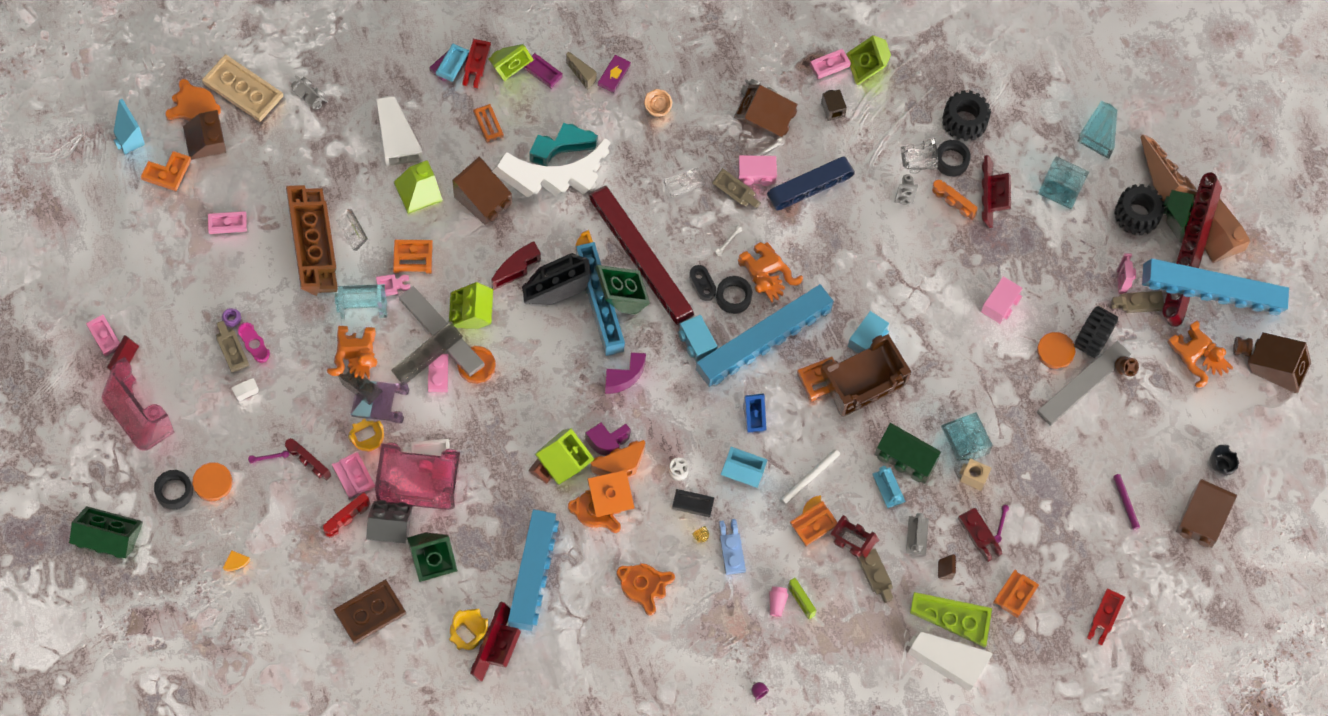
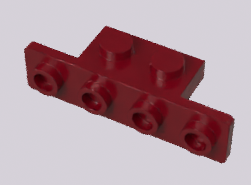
(996, 191)
(497, 644)

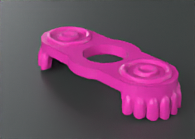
(247, 334)

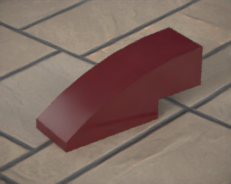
(516, 265)

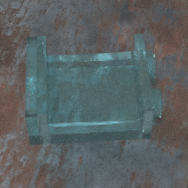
(361, 297)

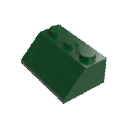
(907, 453)
(105, 532)

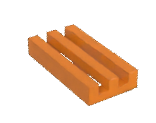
(493, 135)

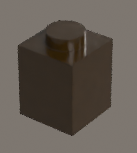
(833, 104)

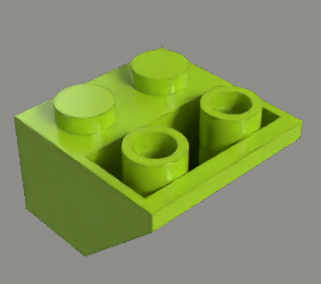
(471, 306)
(564, 456)

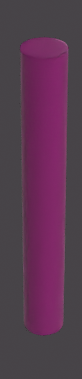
(1126, 501)

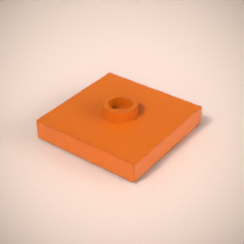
(610, 493)

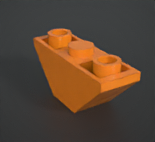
(620, 460)

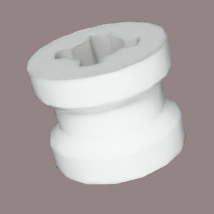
(681, 465)

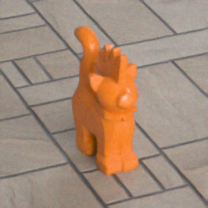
(763, 267)
(1200, 346)
(355, 350)

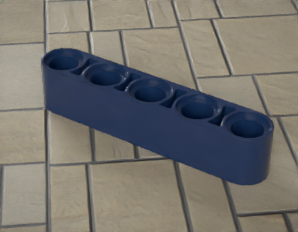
(810, 183)

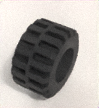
(969, 103)
(1144, 197)
(1096, 331)

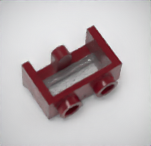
(853, 537)

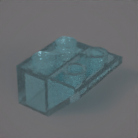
(1063, 182)
(967, 437)

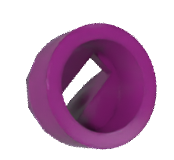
(759, 690)

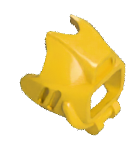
(370, 443)
(473, 622)

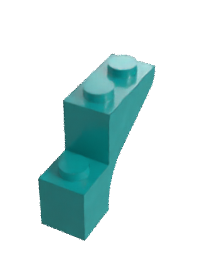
(568, 140)

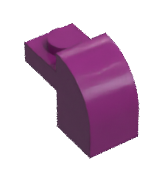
(603, 442)

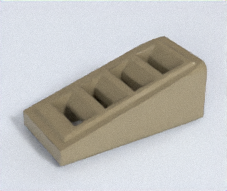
(581, 70)

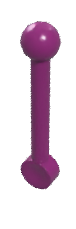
(252, 459)
(1005, 508)

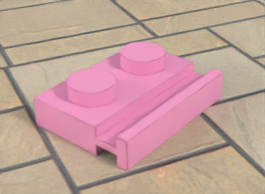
(1126, 273)
(353, 475)

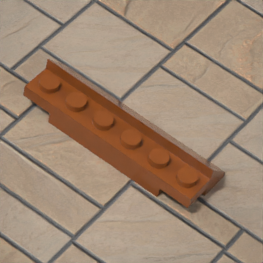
(312, 239)

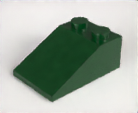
(623, 288)

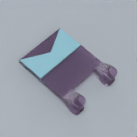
(382, 405)

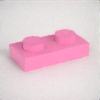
(830, 63)
(227, 222)
(103, 335)
(438, 374)

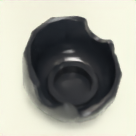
(1223, 460)

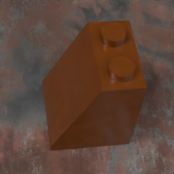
(766, 110)
(481, 191)
(1280, 361)
(1206, 513)

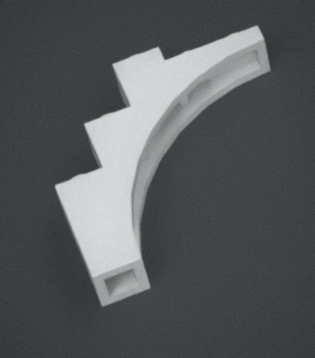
(530, 178)

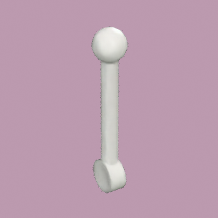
(780, 142)
(719, 251)

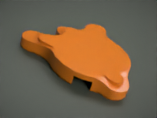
(191, 102)
(583, 509)
(643, 584)

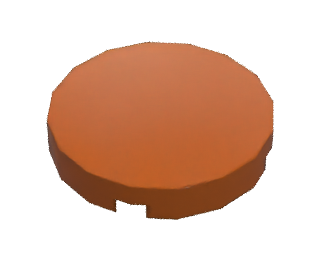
(1056, 350)
(485, 372)
(212, 481)

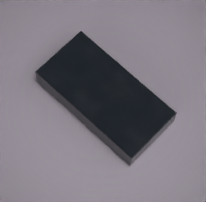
(693, 503)

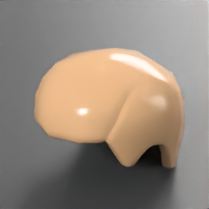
(658, 102)

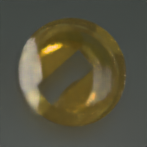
(701, 534)

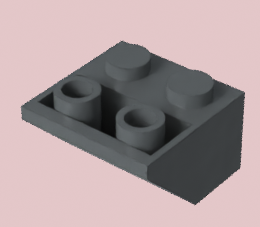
(389, 521)

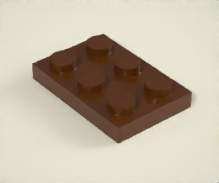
(369, 611)

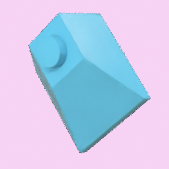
(126, 130)

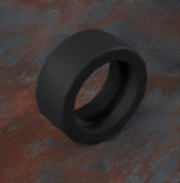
(959, 147)
(731, 307)
(168, 476)

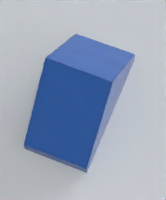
(755, 412)

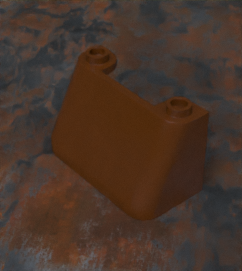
(866, 375)

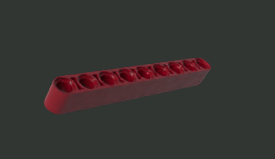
(1194, 240)
(641, 255)

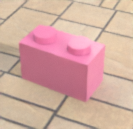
(757, 170)
(1001, 300)

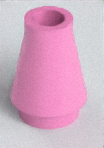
(778, 598)

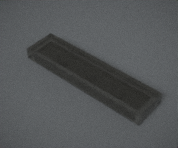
(427, 353)

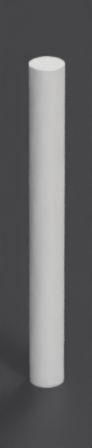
(810, 476)

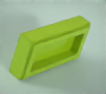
(801, 598)

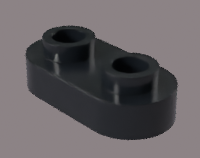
(702, 284)

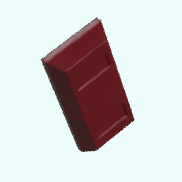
(126, 348)

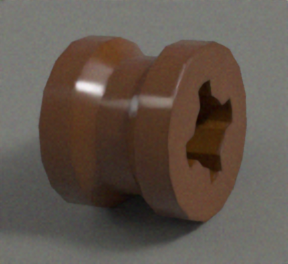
(1243, 346)
(1126, 366)

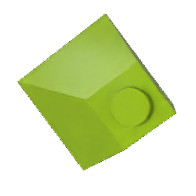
(868, 58)
(510, 60)
(418, 187)

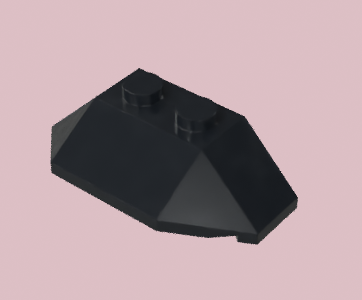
(557, 280)

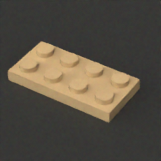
(242, 88)

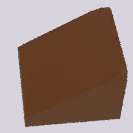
(947, 567)

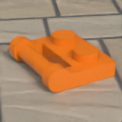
(413, 251)
(811, 376)

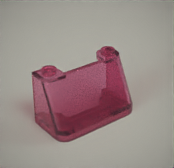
(143, 426)
(417, 478)

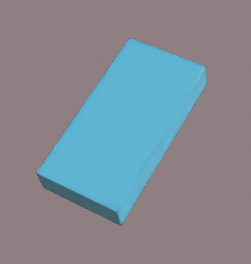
(452, 62)

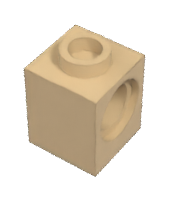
(982, 471)

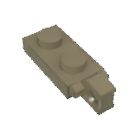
(735, 189)
(1139, 302)
(231, 348)
(876, 575)

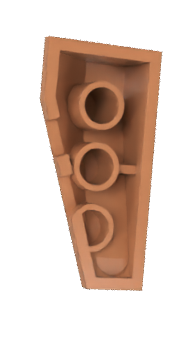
(1164, 171)
(1226, 235)

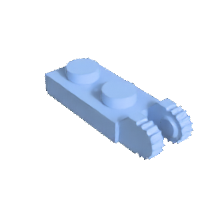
(732, 549)

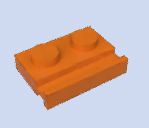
(814, 523)
(1016, 593)

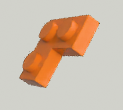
(168, 176)

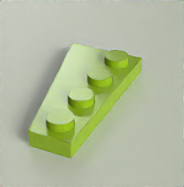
(958, 617)

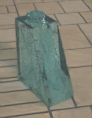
(1100, 130)

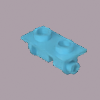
(888, 487)

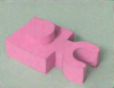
(393, 284)

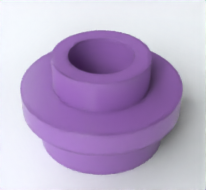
(229, 313)

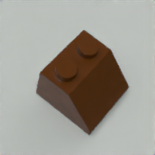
(204, 135)

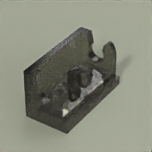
(361, 387)

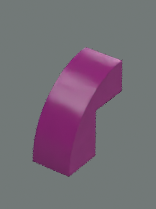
(620, 380)

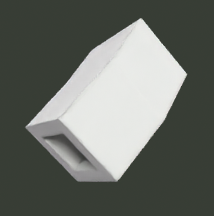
(245, 389)

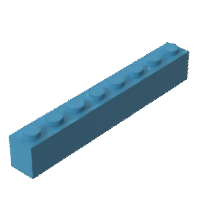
(1215, 286)
(764, 335)

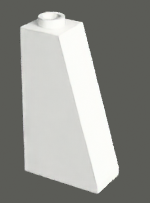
(397, 136)
(951, 659)

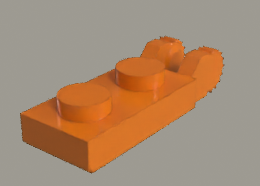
(954, 198)

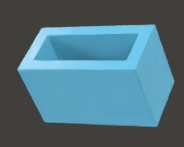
(869, 329)
(697, 338)
(744, 467)

